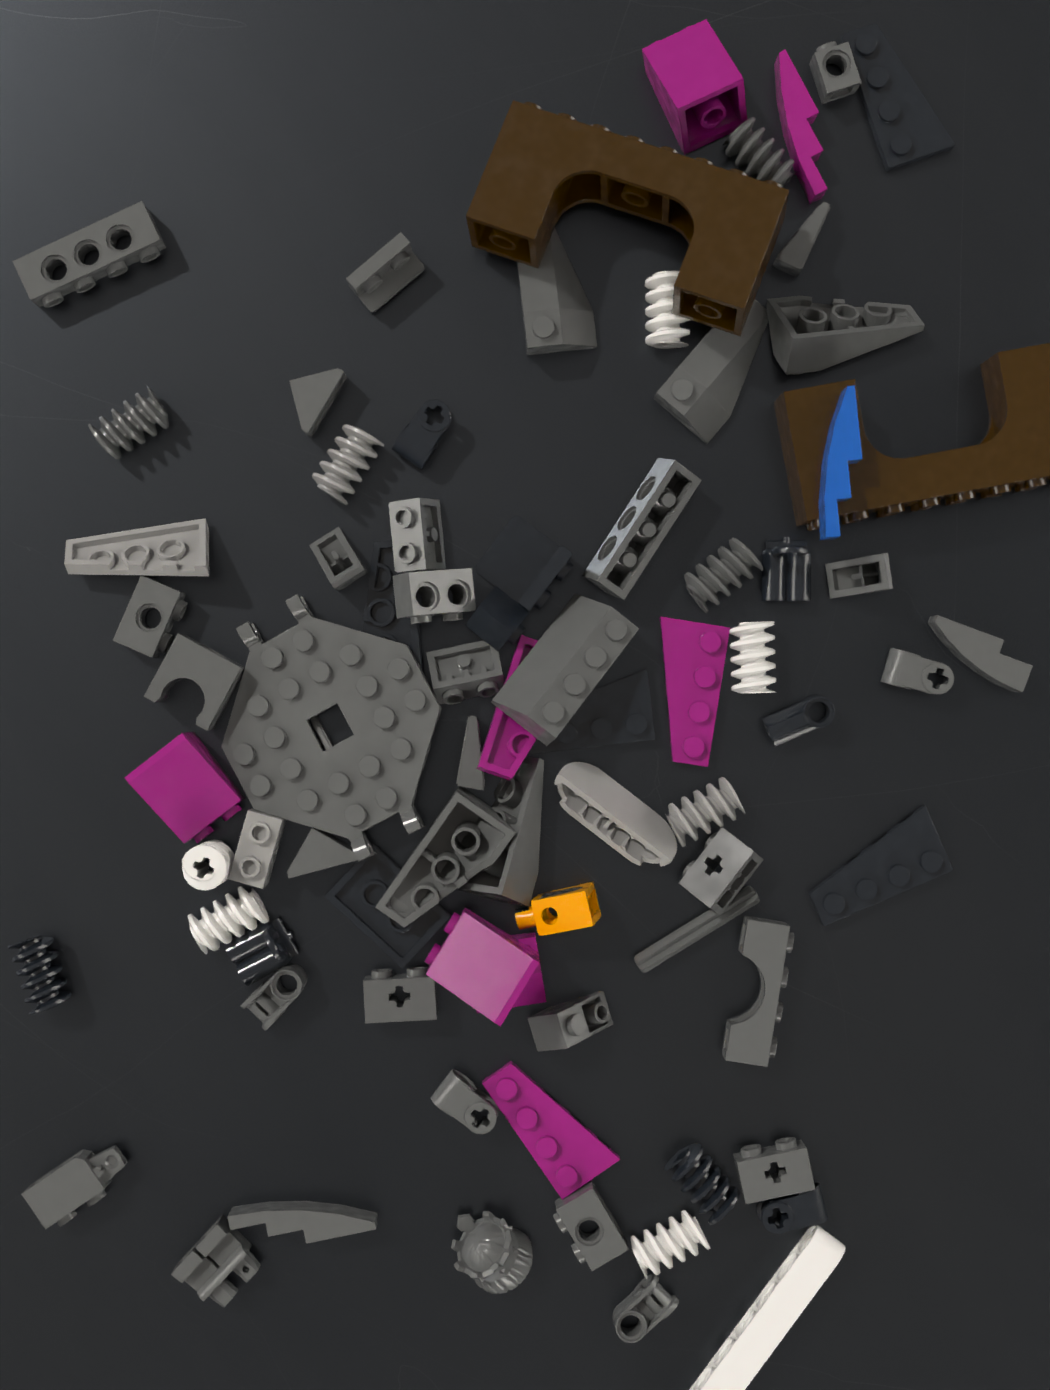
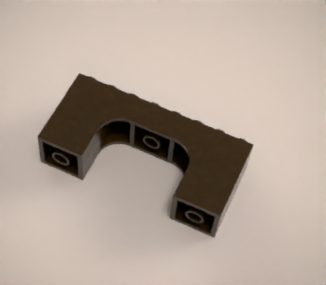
(555, 162)
(1009, 456)

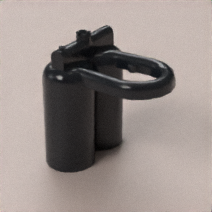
(786, 571)
(262, 951)

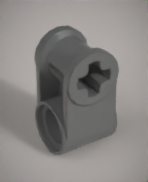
(912, 671)
(272, 999)
(463, 1099)
(645, 1307)

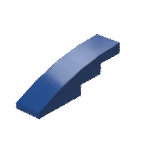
(841, 449)

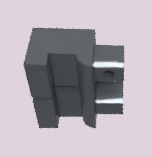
(214, 1259)

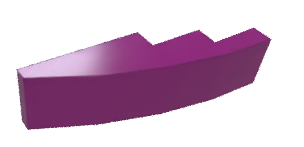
(796, 114)

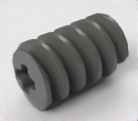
(758, 154)
(130, 424)
(721, 573)

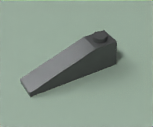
(554, 304)
(822, 335)
(712, 375)
(453, 850)
(516, 869)

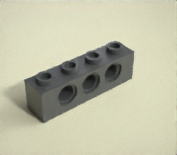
(38, 266)
(641, 527)

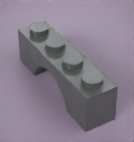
(750, 1035)

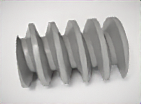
(346, 462)
(703, 810)

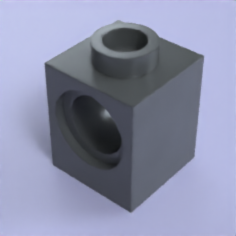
(831, 86)

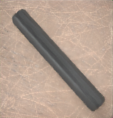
(694, 930)

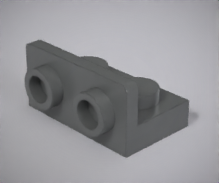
(385, 273)
(417, 535)
(465, 672)

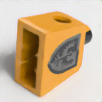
(575, 907)

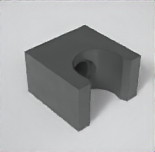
(209, 669)

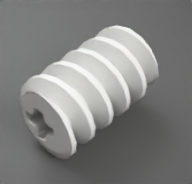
(664, 324)
(752, 657)
(196, 870)
(227, 919)
(668, 1243)

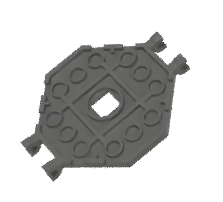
(382, 701)

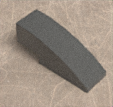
(981, 653)

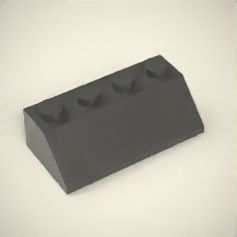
(564, 667)

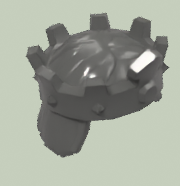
(492, 1252)

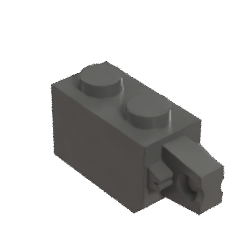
(72, 1184)

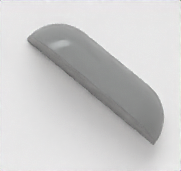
(615, 814)

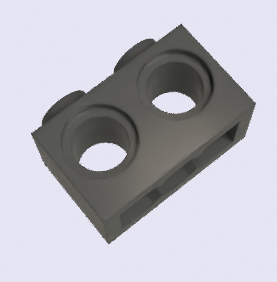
(434, 593)

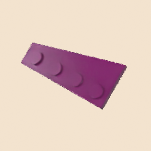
(693, 675)
(507, 740)
(556, 1140)

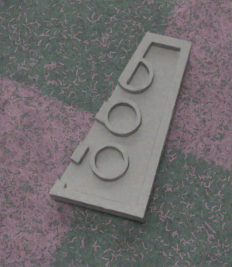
(148, 551)

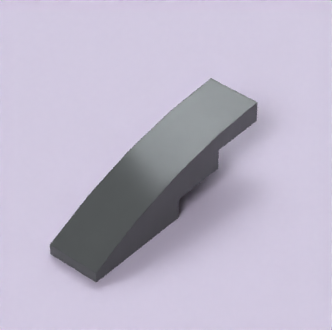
(316, 1219)

